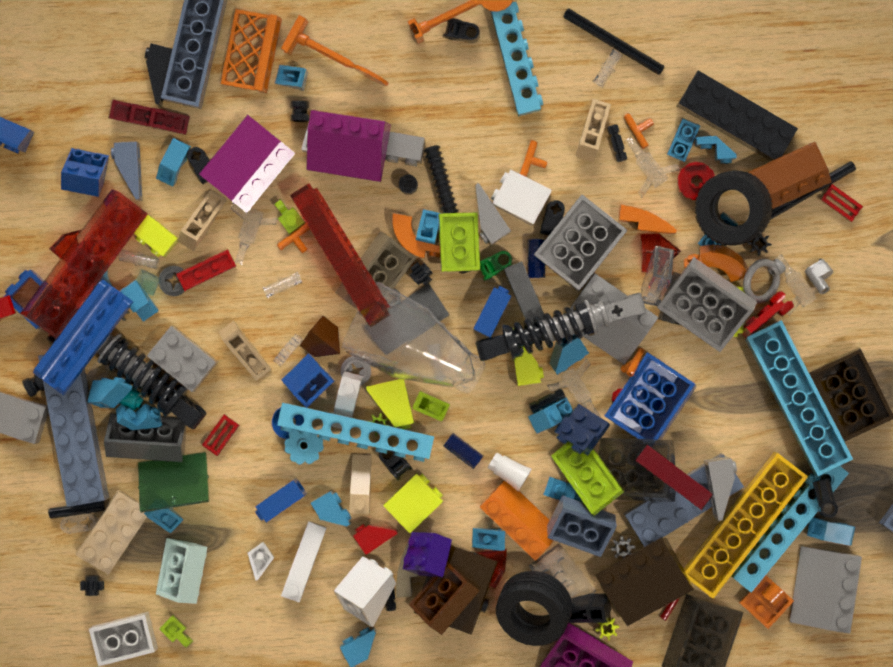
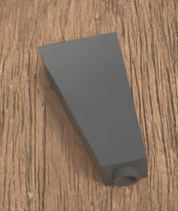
(524, 291)

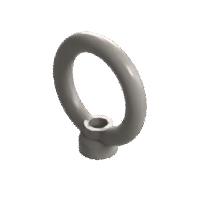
(775, 268)

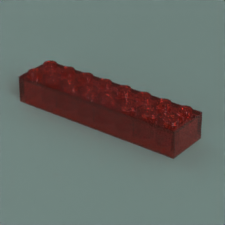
(341, 254)
(84, 263)

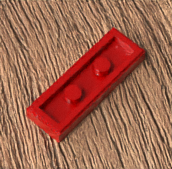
(206, 270)

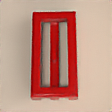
(854, 211)
(229, 422)

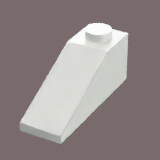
(347, 396)

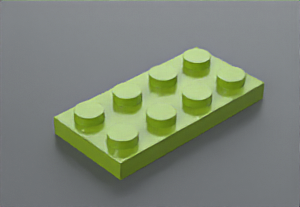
(588, 477)

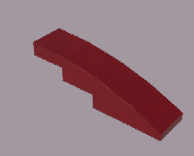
(148, 117)
(674, 477)

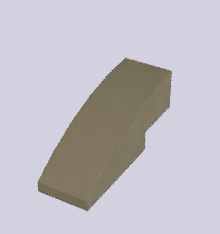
(403, 583)

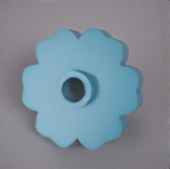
(299, 455)

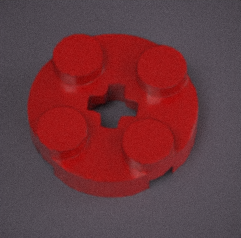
(687, 174)

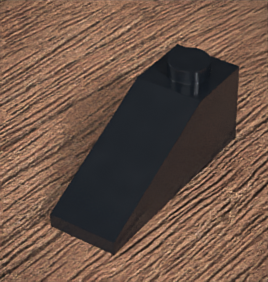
(157, 64)
(590, 608)

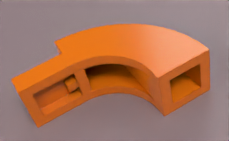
(403, 231)
(721, 258)

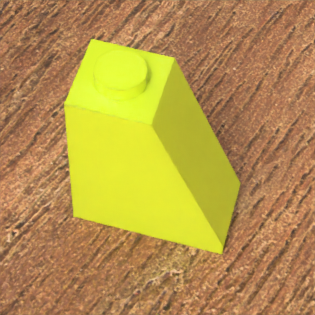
(393, 401)

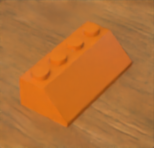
(518, 519)

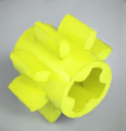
(607, 633)

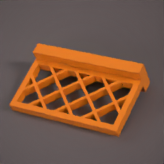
(266, 56)

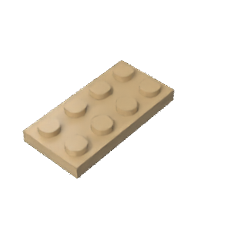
(112, 533)

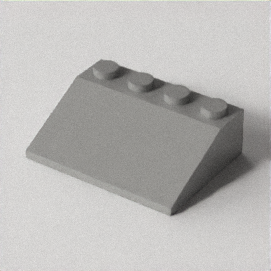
(580, 242)
(707, 304)
(623, 334)
(825, 589)

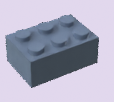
(580, 529)

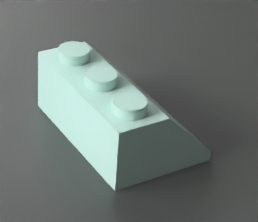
(181, 571)

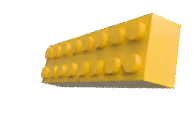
(744, 524)

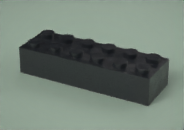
(736, 116)

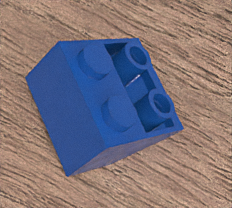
(14, 136)
(84, 172)
(307, 380)

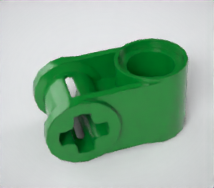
(493, 265)

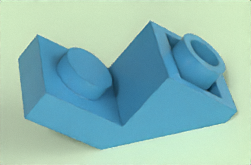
(722, 151)
(172, 162)
(143, 418)
(556, 488)
(831, 531)

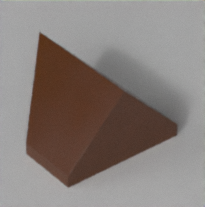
(322, 339)

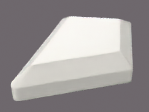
(260, 558)

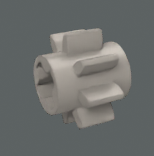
(622, 542)

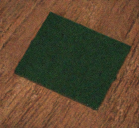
(173, 483)

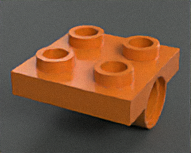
(766, 602)

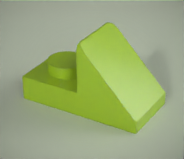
(430, 406)

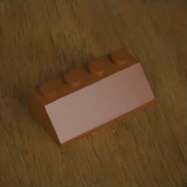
(794, 174)

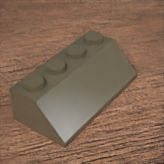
(385, 262)

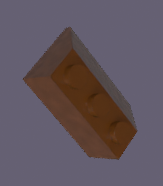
(444, 599)

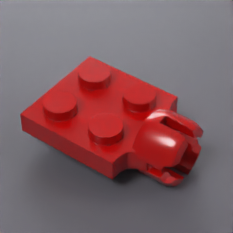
(767, 313)

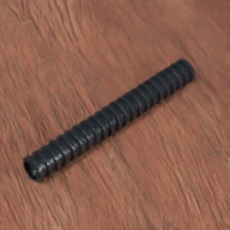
(441, 181)

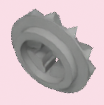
(347, 366)

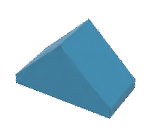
(292, 77)

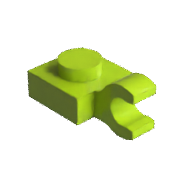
(290, 218)
(174, 629)

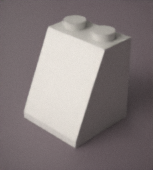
(520, 197)
(365, 590)

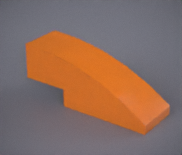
(645, 220)

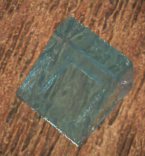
(148, 281)

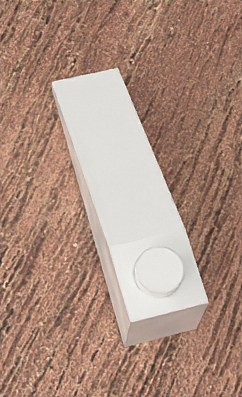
(303, 562)

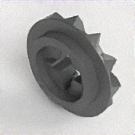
(167, 287)

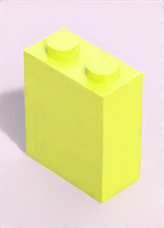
(414, 502)

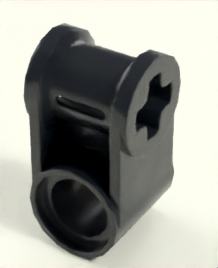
(460, 30)
(198, 165)
(551, 220)
(395, 463)

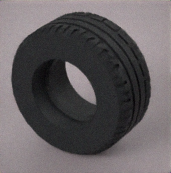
(710, 219)
(531, 628)

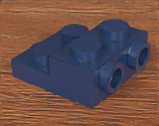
(581, 430)

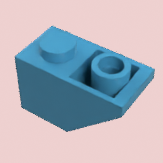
(567, 354)
(108, 392)
(550, 415)
(330, 510)
(358, 649)

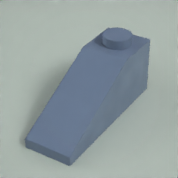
(129, 164)

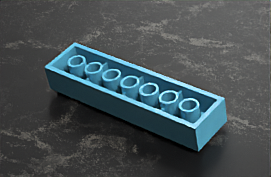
(798, 398)

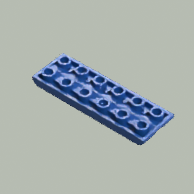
(82, 337)

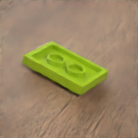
(459, 242)

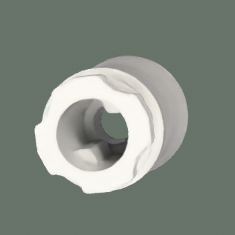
(509, 470)

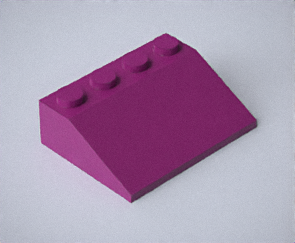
(347, 145)
(247, 163)
(580, 649)

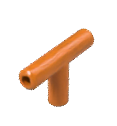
(636, 130)
(529, 159)
(294, 237)
(630, 367)

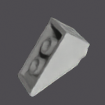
(491, 222)
(22, 418)
(720, 481)

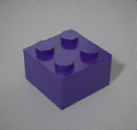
(427, 554)

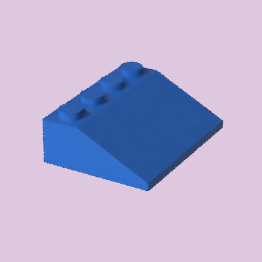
(650, 399)

